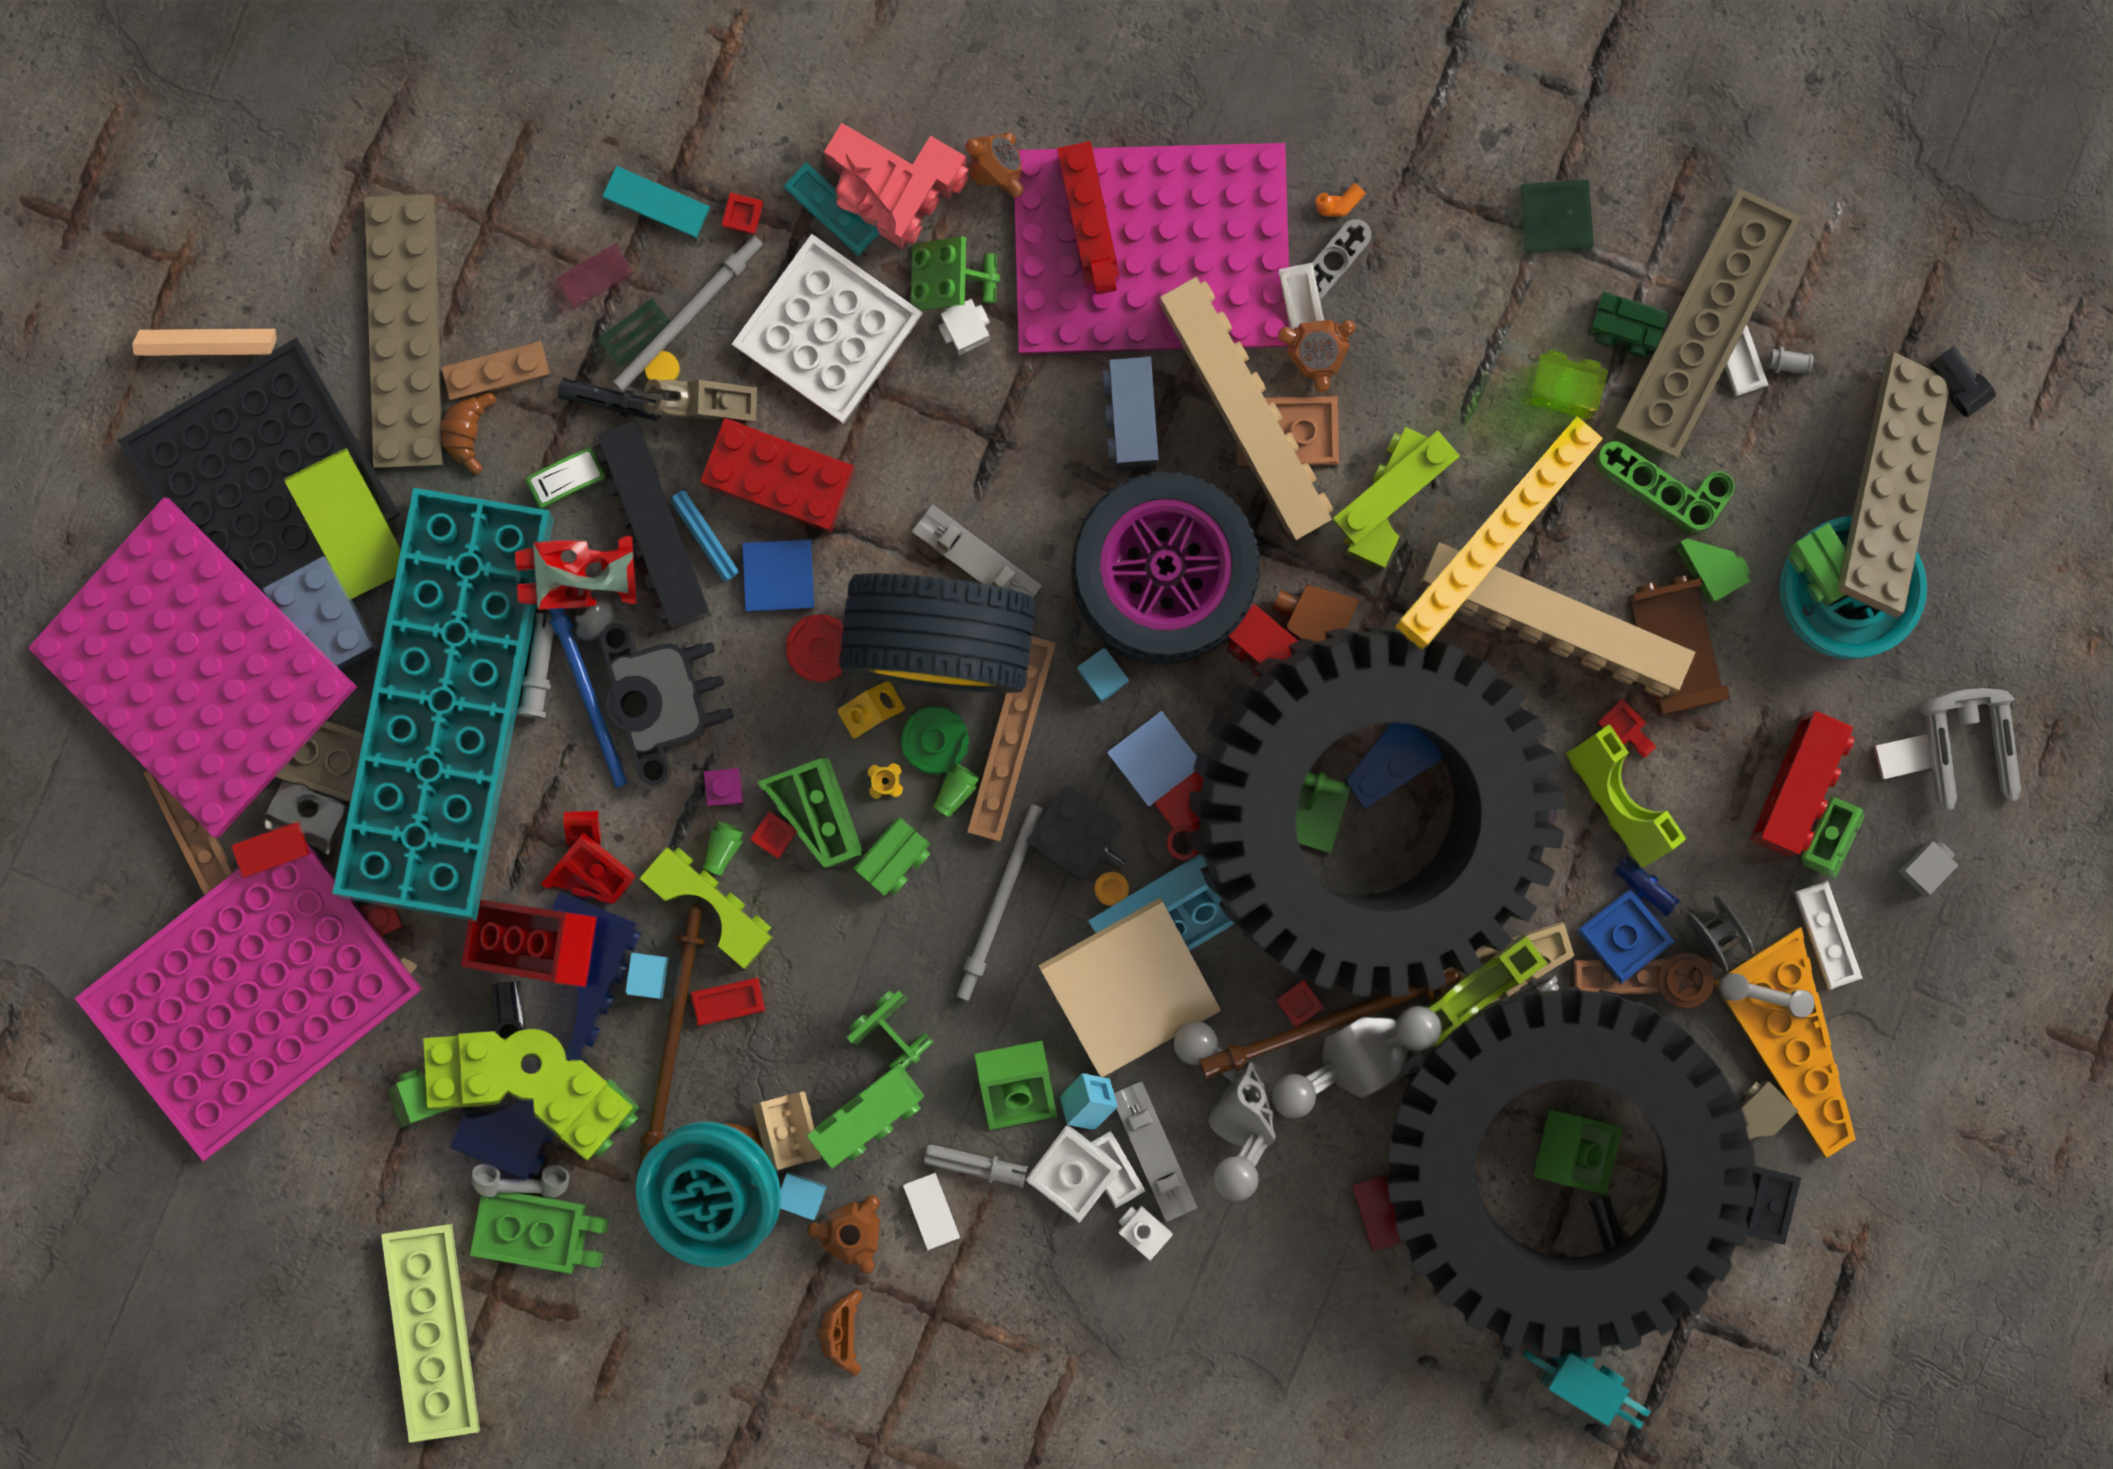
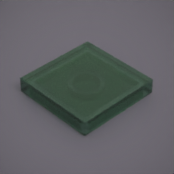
(1556, 216)

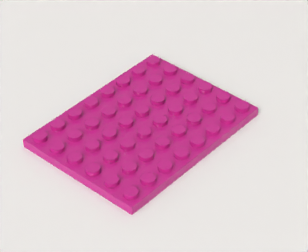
(1170, 220)
(192, 667)
(247, 998)

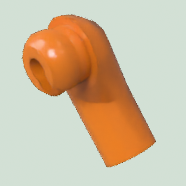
(1339, 205)

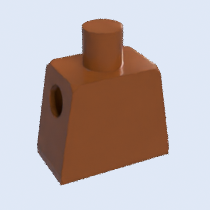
(1315, 612)

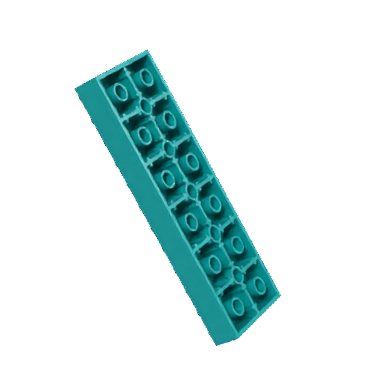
(442, 707)

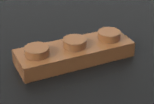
(496, 371)

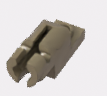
(703, 400)

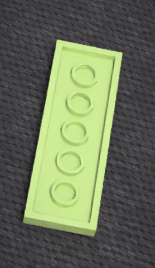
(430, 1333)

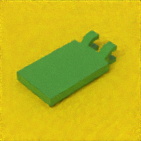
(535, 1232)

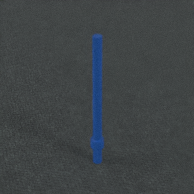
(562, 626)

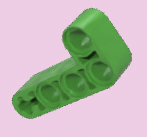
(1660, 480)

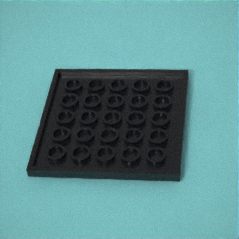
(233, 448)

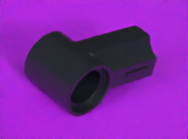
(1967, 389)
(507, 1006)

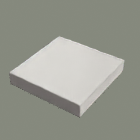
(1073, 1173)

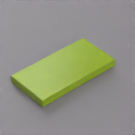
(346, 522)

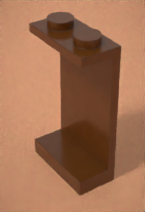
(1678, 616)

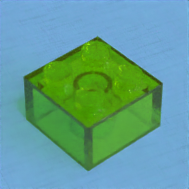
(1566, 385)

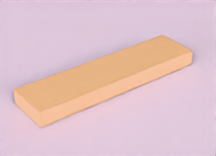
(204, 342)

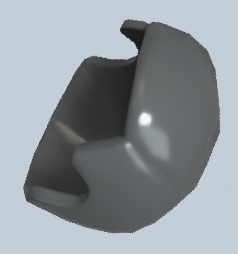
(595, 617)

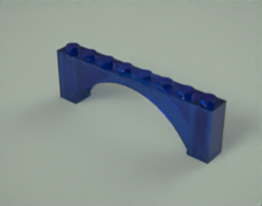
(514, 1136)

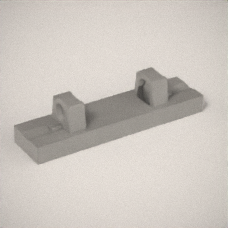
(971, 553)
(1154, 1151)

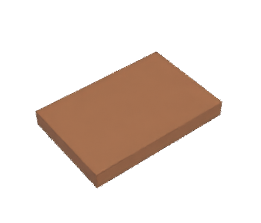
(1313, 426)

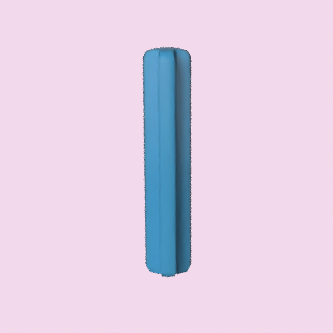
(704, 535)

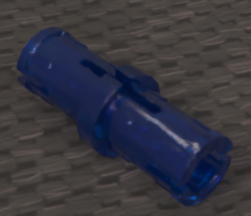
(1646, 886)

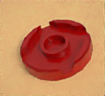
(815, 648)

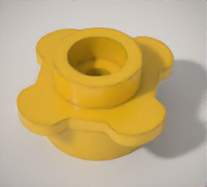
(878, 788)

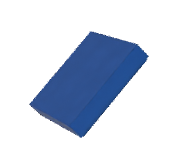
(778, 575)
(1625, 937)

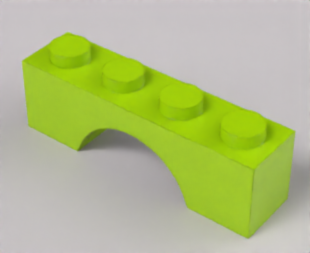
(1379, 544)
(1644, 831)
(740, 936)
(1485, 984)

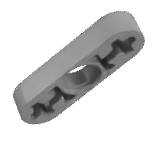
(1356, 248)

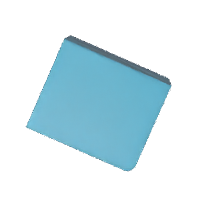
(1102, 675)
(647, 975)
(1088, 1101)
(802, 1195)

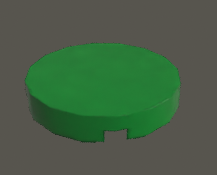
(934, 740)

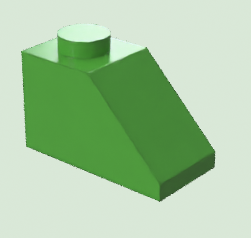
(1716, 567)

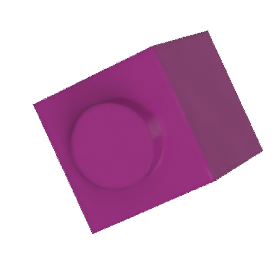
(724, 787)

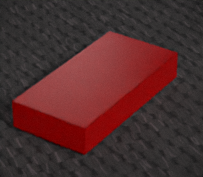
(270, 849)
(728, 1001)

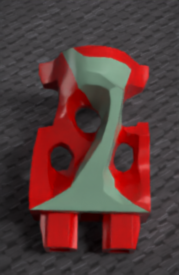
(556, 575)

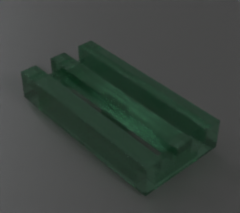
(628, 321)

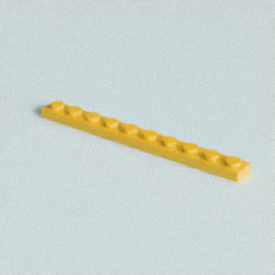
(1498, 533)

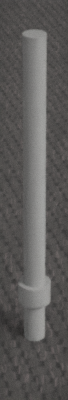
(733, 265)
(975, 964)

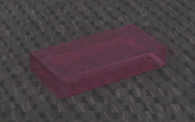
(595, 275)

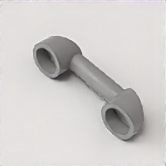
(1736, 987)
(488, 1183)

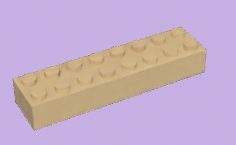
(1244, 408)
(1570, 627)

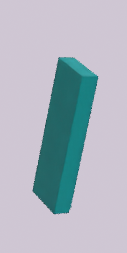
(820, 200)
(656, 202)

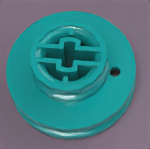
(1854, 636)
(708, 1194)

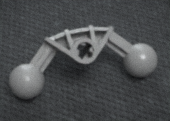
(1359, 1059)
(1238, 1116)

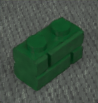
(1627, 324)

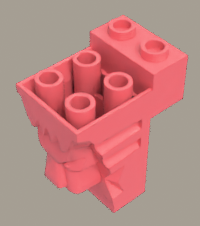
(890, 189)

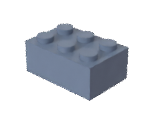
(1131, 414)
(323, 612)

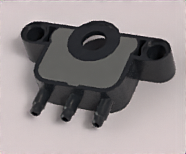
(672, 695)

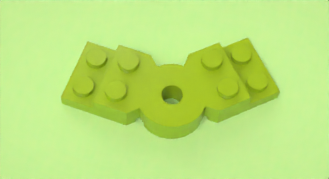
(565, 1093)

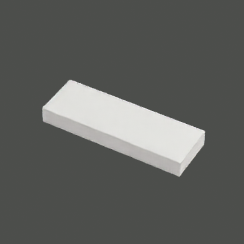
(1827, 935)

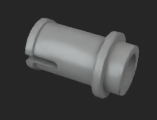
(1790, 361)

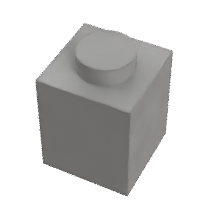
(1929, 867)

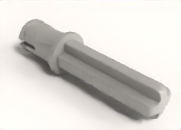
(976, 1165)

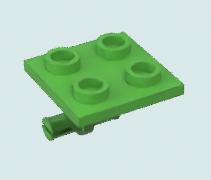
(941, 274)
(1320, 811)
(886, 1007)

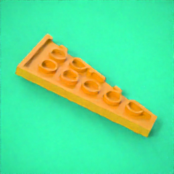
(1793, 1047)

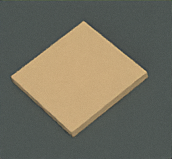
(1129, 987)

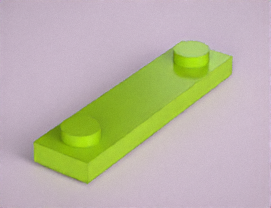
(1396, 487)

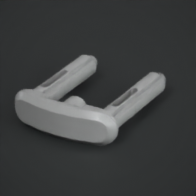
(1967, 709)

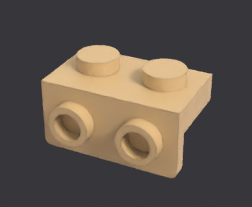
(784, 1128)

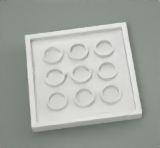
(827, 329)

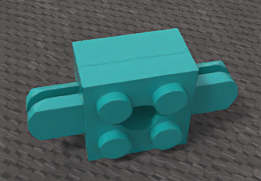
(1589, 1389)

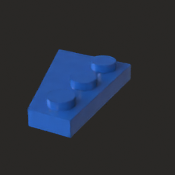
(1392, 761)

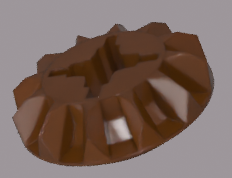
(1702, 978)

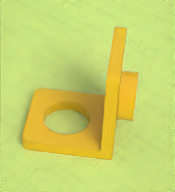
(868, 710)

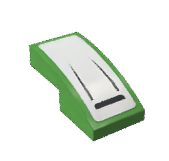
(565, 478)

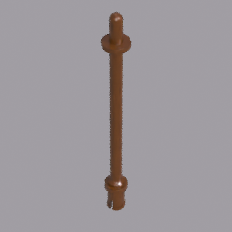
(690, 939)
(1237, 1056)

